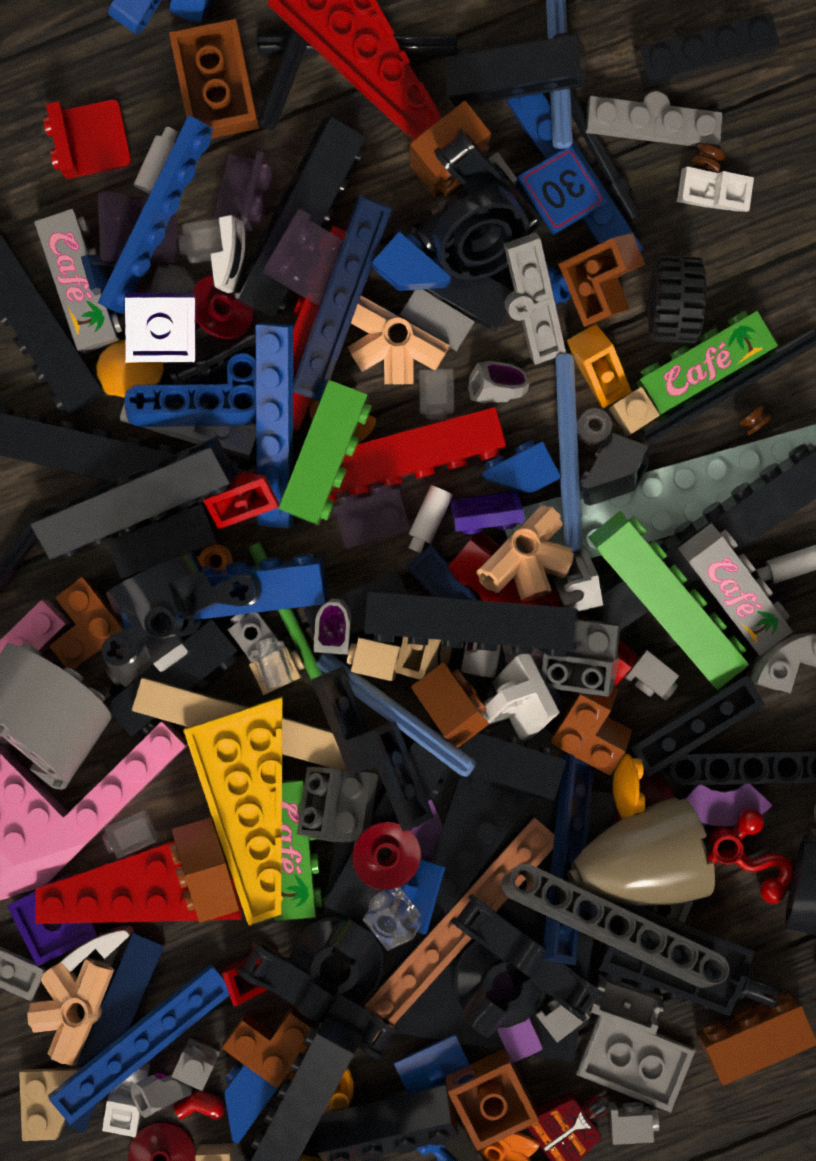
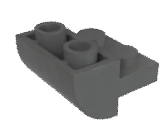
(593, 664)
(336, 804)

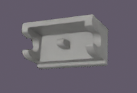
(581, 585)
(628, 1004)

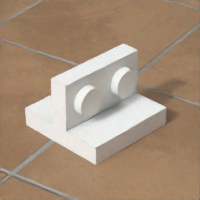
(521, 698)

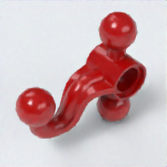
(750, 823)

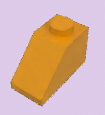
(599, 365)

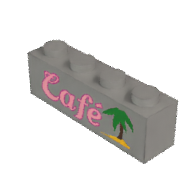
(64, 243)
(735, 588)

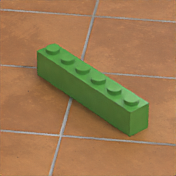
(668, 600)

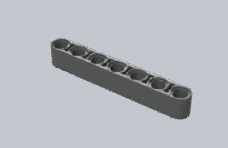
(631, 926)

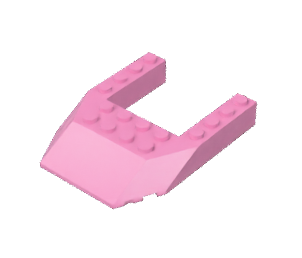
(35, 829)

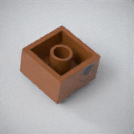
(491, 1099)

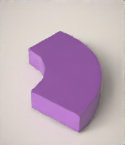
(724, 807)

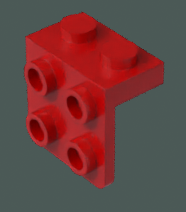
(87, 138)

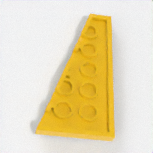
(242, 782)

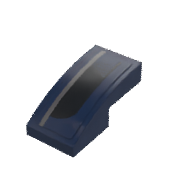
(97, 272)

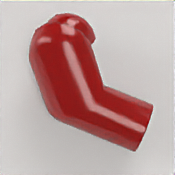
(201, 1102)

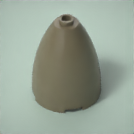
(648, 859)

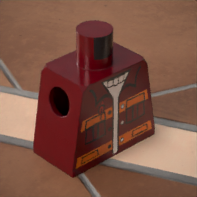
(567, 1127)

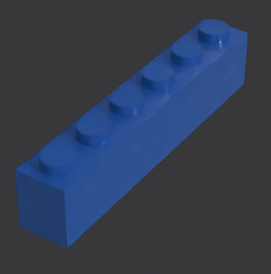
(282, 584)

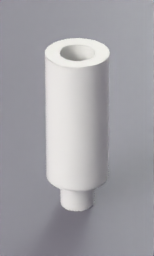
(155, 160)
(429, 517)
(789, 565)

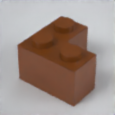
(594, 278)
(93, 620)
(451, 704)
(590, 734)
(203, 870)
(266, 1051)

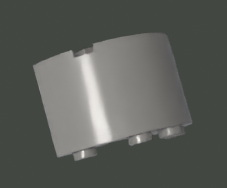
(780, 664)
(48, 713)

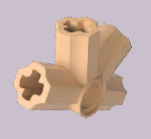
(397, 356)
(538, 558)
(62, 1013)

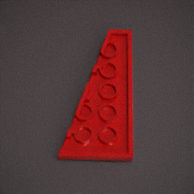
(363, 49)
(126, 890)

